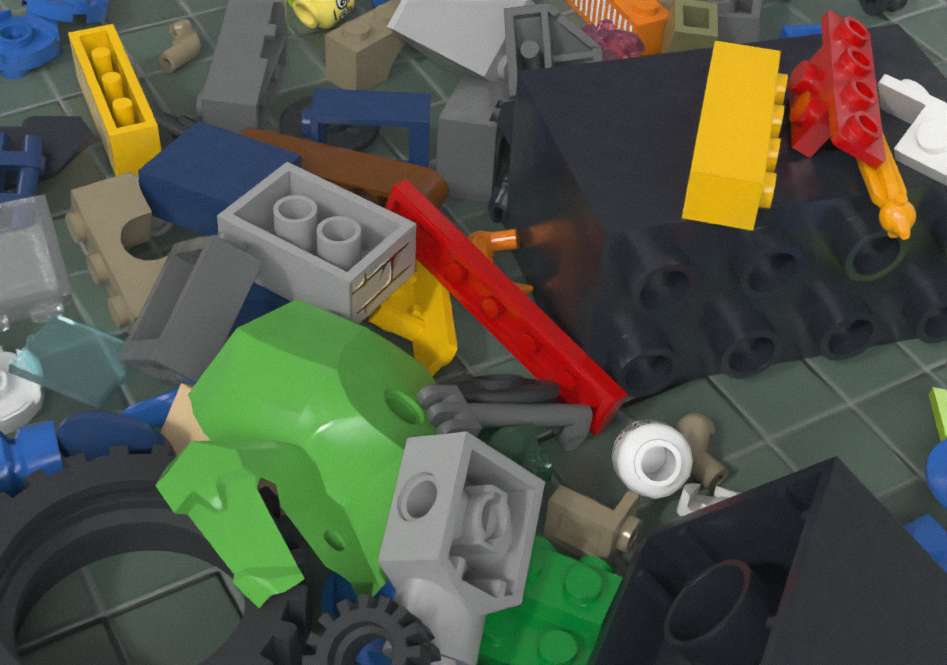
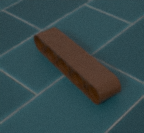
(357, 171)

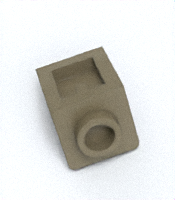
(590, 528)

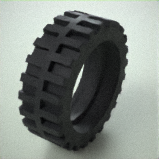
(114, 510)

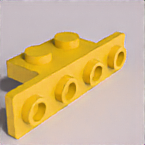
(423, 315)

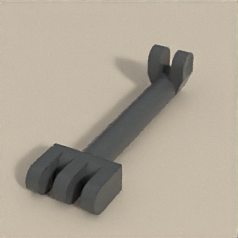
(452, 414)

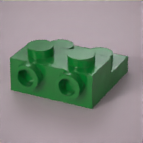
(558, 615)

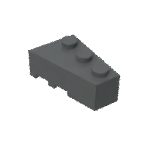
(470, 139)

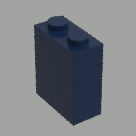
(206, 174)

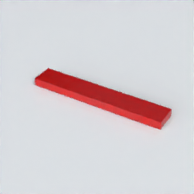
(505, 309)

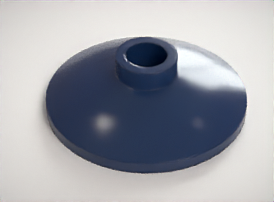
(98, 430)

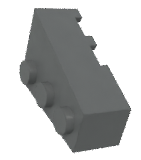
(246, 66)

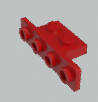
(838, 94)

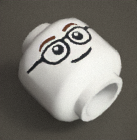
(652, 458)

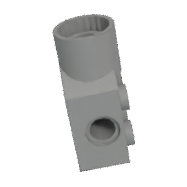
(459, 538)

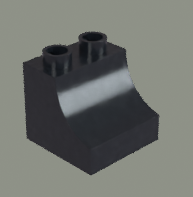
(780, 578)

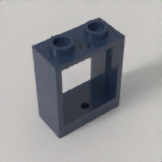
(371, 109)

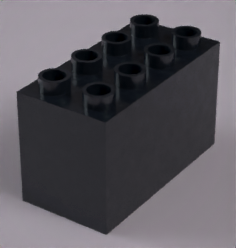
(677, 299)

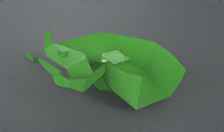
(322, 418)

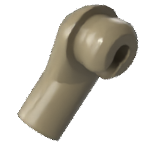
(185, 45)
(705, 468)

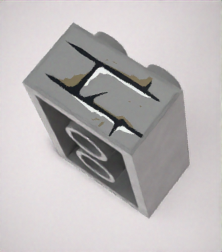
(322, 242)

